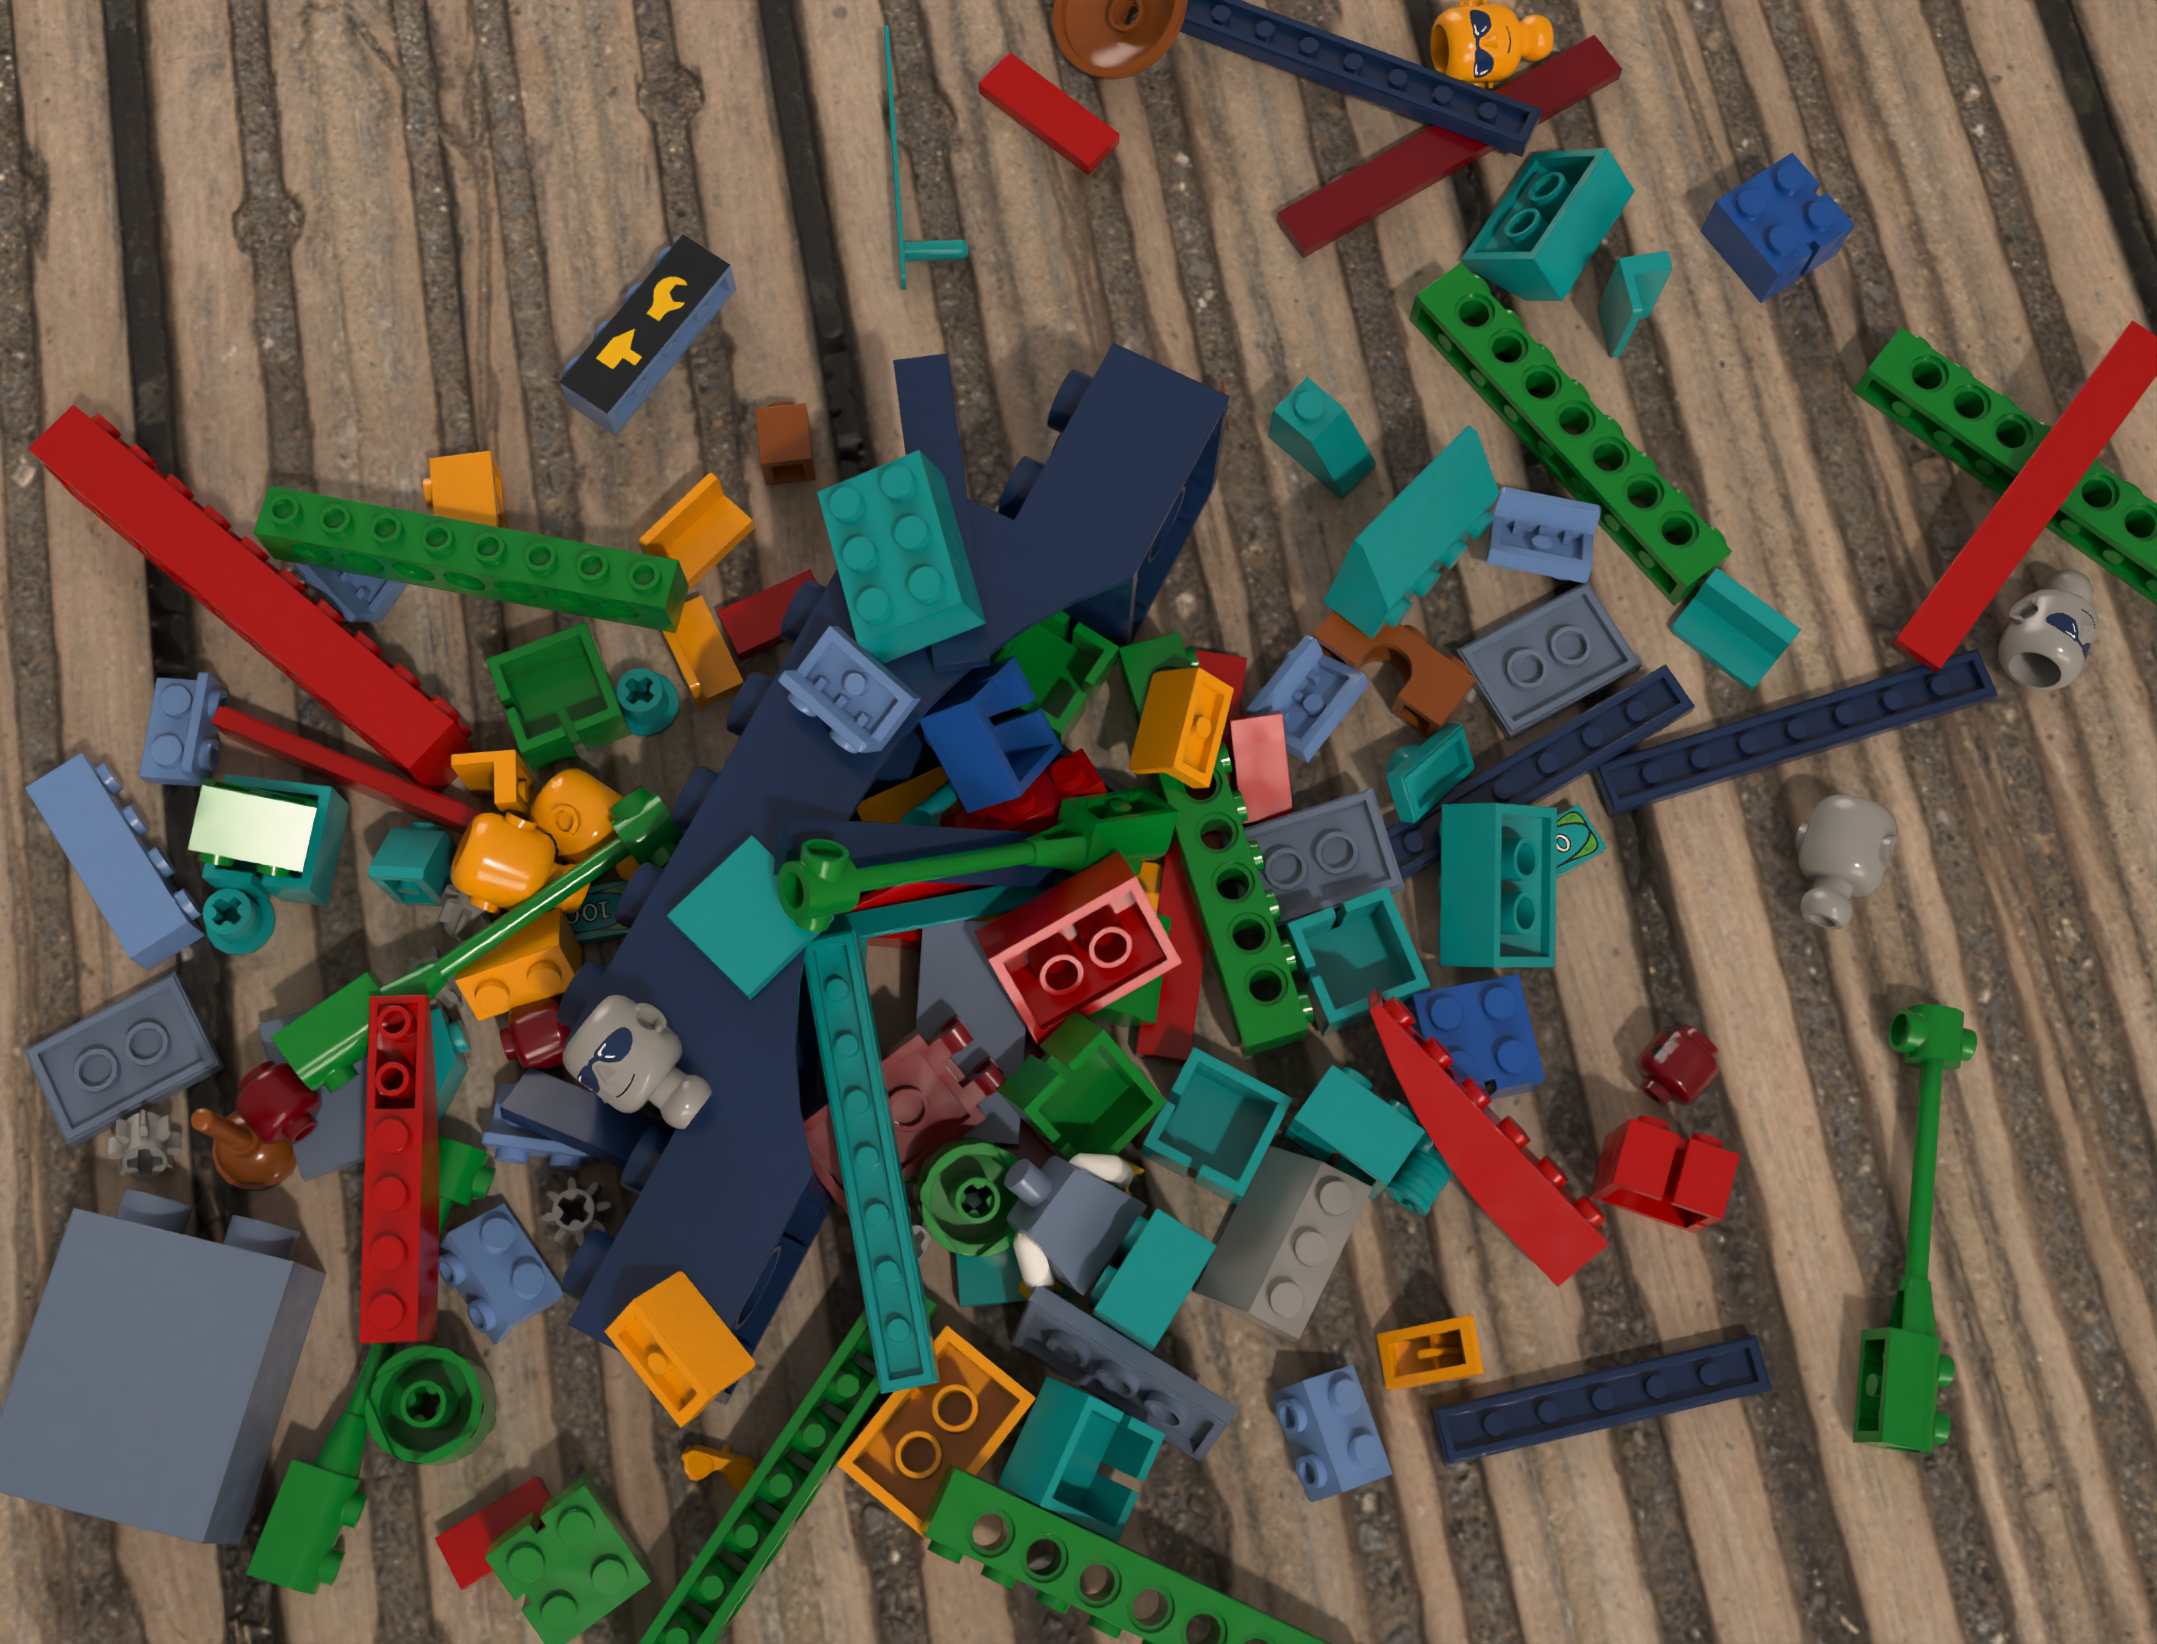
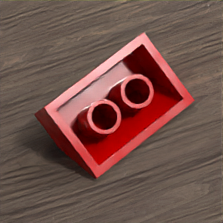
(1078, 946)

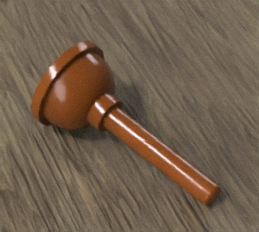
(241, 1154)

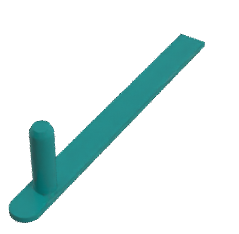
(913, 250)
(933, 912)

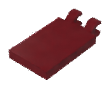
(927, 1099)

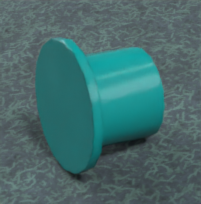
(647, 701)
(238, 922)

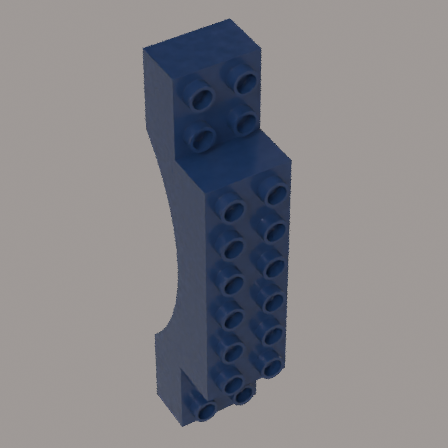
(738, 1186)

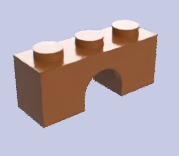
(1432, 682)

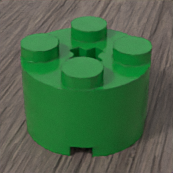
(940, 1191)
(403, 1391)

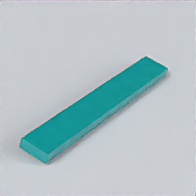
(870, 1163)

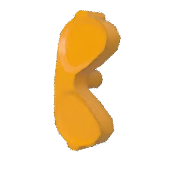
(702, 1460)

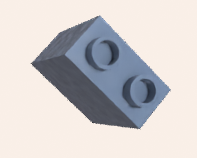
(157, 1370)

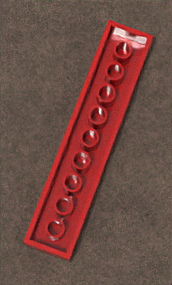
(255, 598)

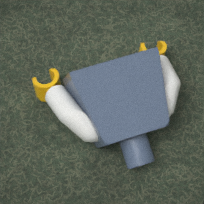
(1070, 1218)

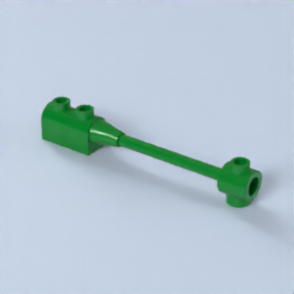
(1086, 832)
(336, 1032)
(1903, 1361)
(323, 1495)

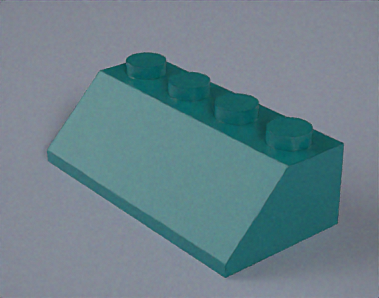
(1416, 537)

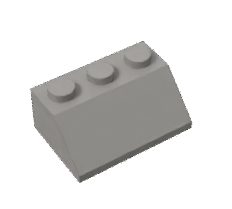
(1283, 1242)

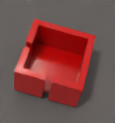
(1664, 1175)

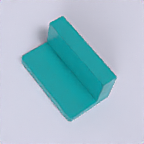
(1631, 296)
(1734, 629)

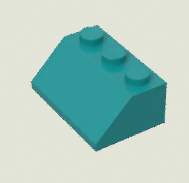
(1550, 223)
(1498, 885)

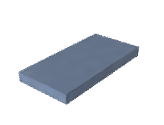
(962, 982)
(1121, 1373)

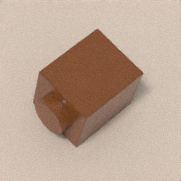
(785, 443)

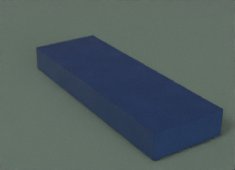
(575, 1117)

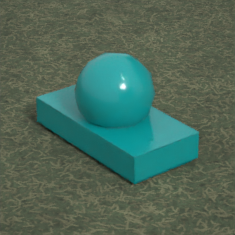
(1428, 772)

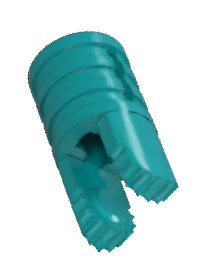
(1420, 1178)

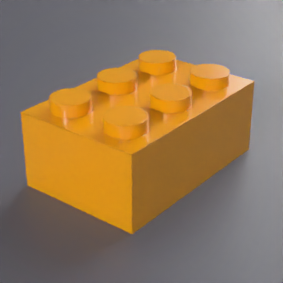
(936, 1424)

